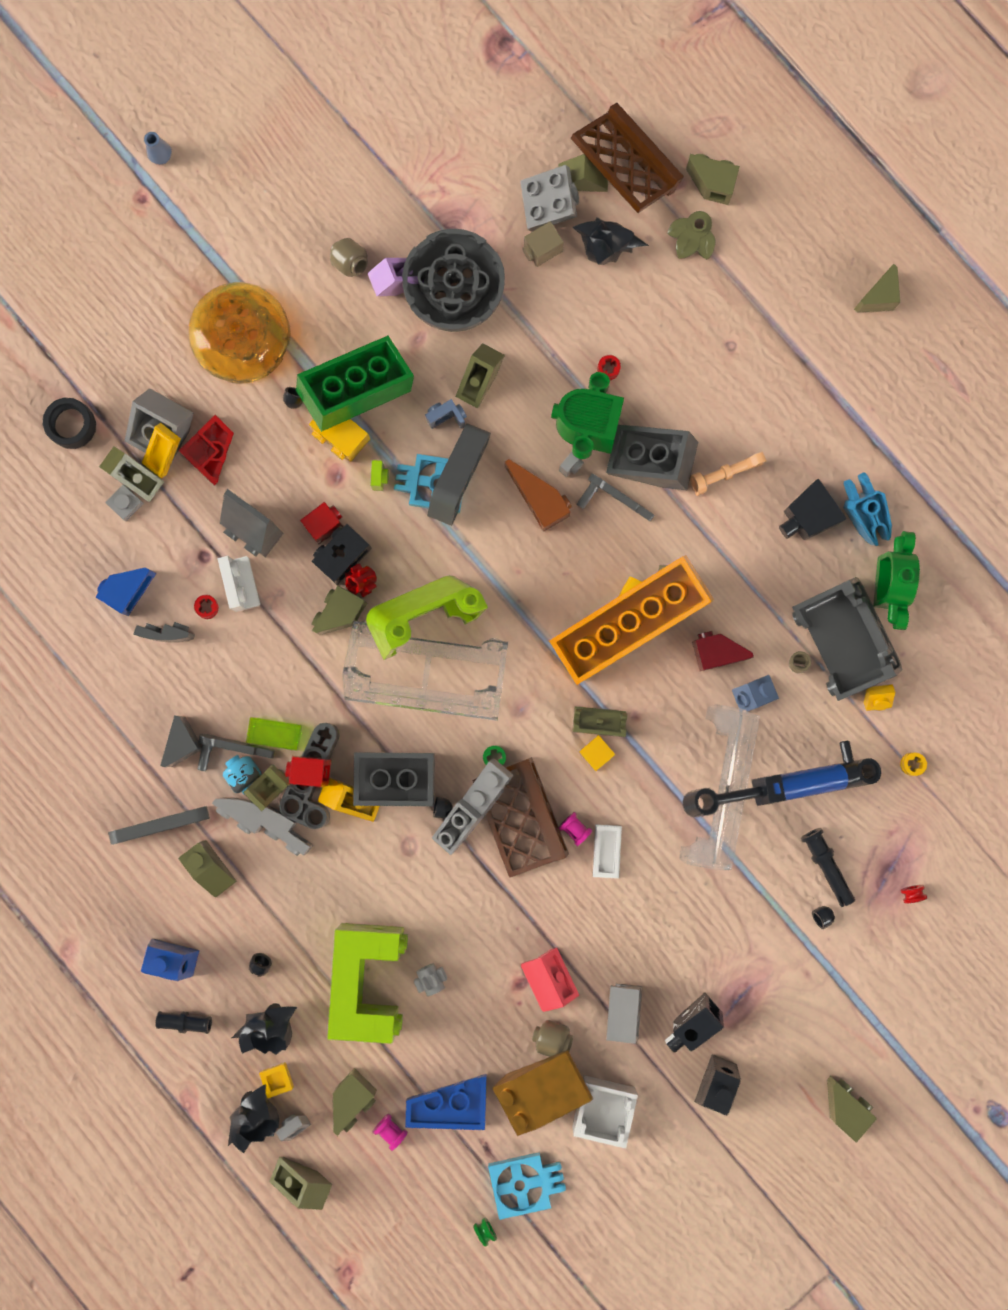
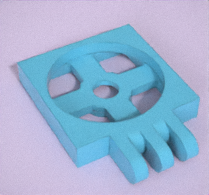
(413, 479)
(544, 1179)

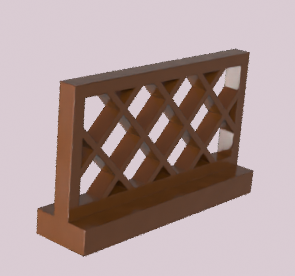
(640, 150)
(543, 815)

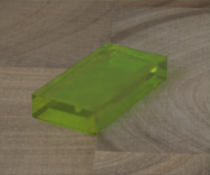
(274, 733)

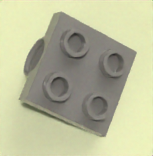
(549, 197)

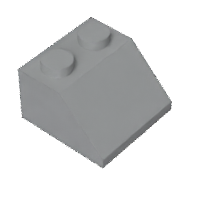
(151, 410)

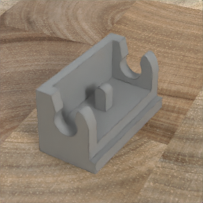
(624, 1013)

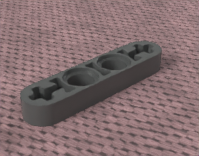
(158, 825)

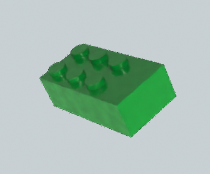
(354, 383)

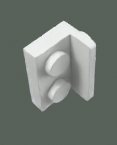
(239, 583)

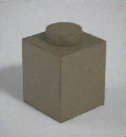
(542, 244)

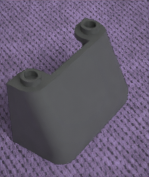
(849, 638)

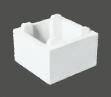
(608, 1115)

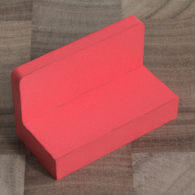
(550, 980)

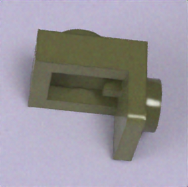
(267, 787)

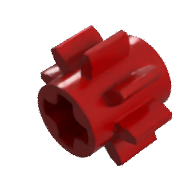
(361, 580)

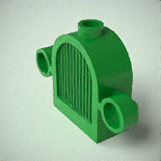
(589, 417)
(897, 580)

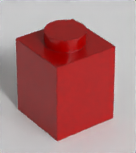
(322, 522)

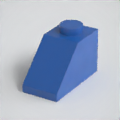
(125, 589)

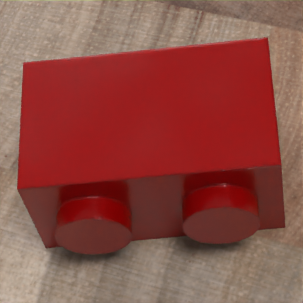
(308, 771)

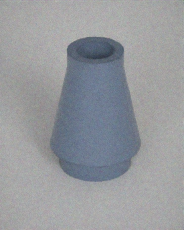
(157, 149)

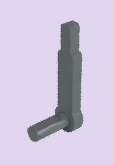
(597, 483)
(209, 741)

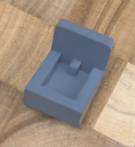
(442, 412)
(755, 693)

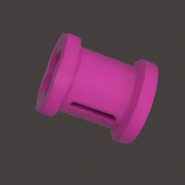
(575, 829)
(390, 1132)

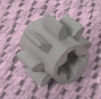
(430, 979)

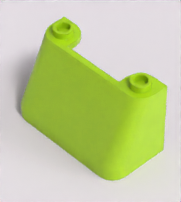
(390, 619)

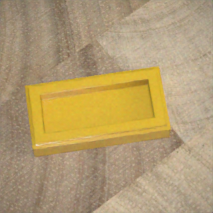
(161, 450)

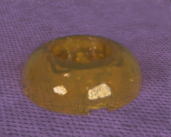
(249, 358)

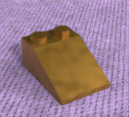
(542, 1092)

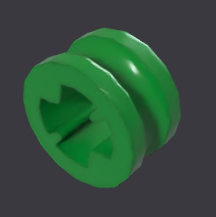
(487, 752)
(485, 1232)

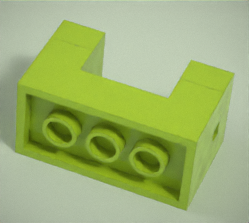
(347, 1015)

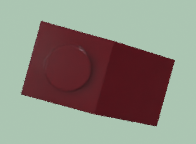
(718, 651)

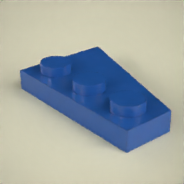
(450, 1107)

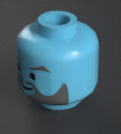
(241, 773)

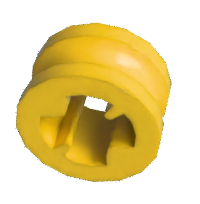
(916, 771)

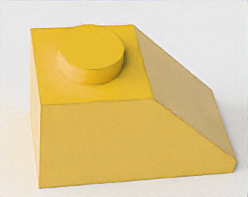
(340, 798)

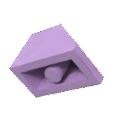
(387, 277)

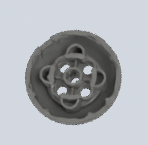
(456, 252)

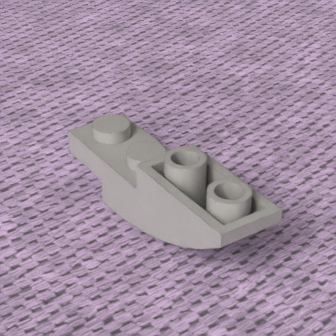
(473, 806)
(253, 820)

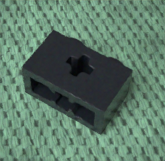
(336, 566)

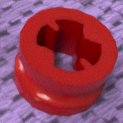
(613, 360)
(198, 607)
(914, 894)

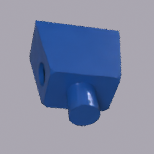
(167, 960)

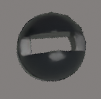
(292, 398)
(442, 807)
(823, 916)
(262, 959)

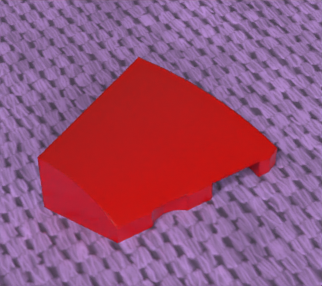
(209, 448)

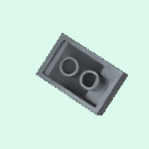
(653, 456)
(248, 524)
(394, 779)

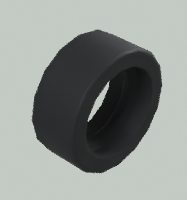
(51, 415)

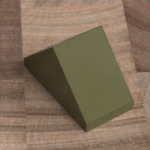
(586, 175)
(883, 295)

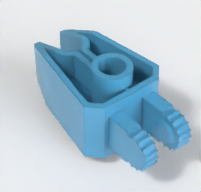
(868, 510)

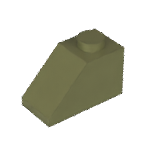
(479, 375)
(131, 474)
(207, 868)
(300, 1184)

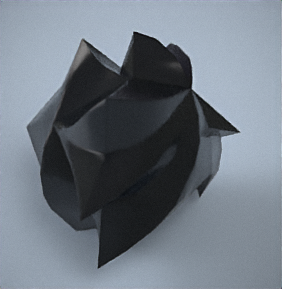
(606, 240)
(267, 1030)
(253, 1120)

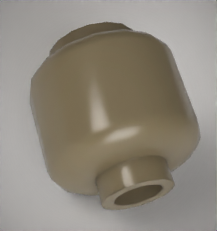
(348, 257)
(552, 1038)

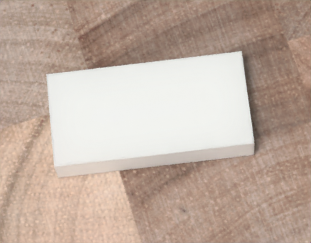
(607, 851)

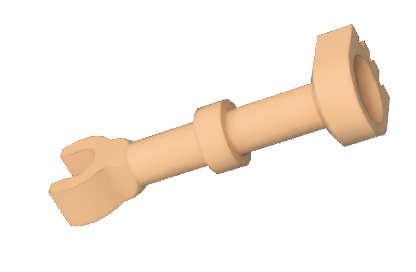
(726, 472)

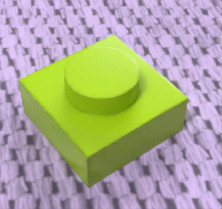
(379, 475)

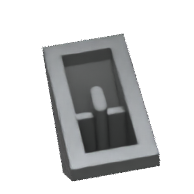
(180, 743)

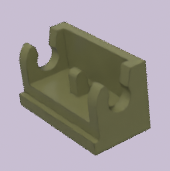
(599, 721)

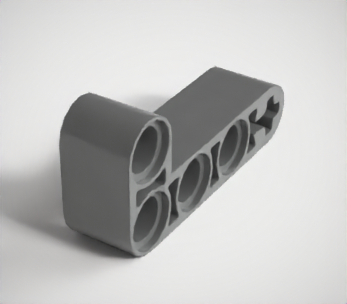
(457, 474)
(304, 796)

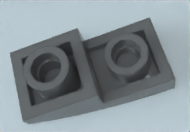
(177, 633)

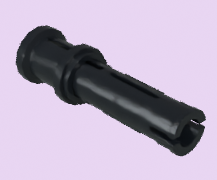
(824, 858)

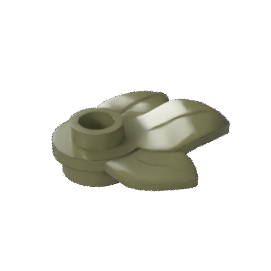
(691, 238)

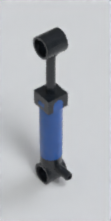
(791, 785)

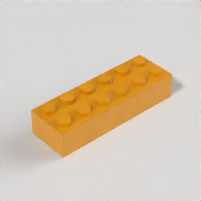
(631, 619)

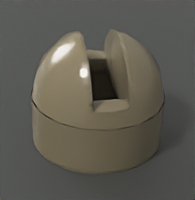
(799, 658)

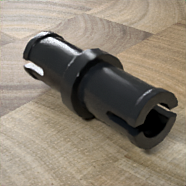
(183, 1022)

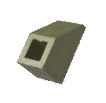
(713, 177)
(339, 613)
(349, 1099)
(846, 1111)

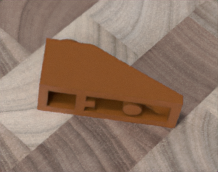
(542, 499)

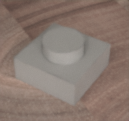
(570, 464)
(124, 502)
(292, 1127)

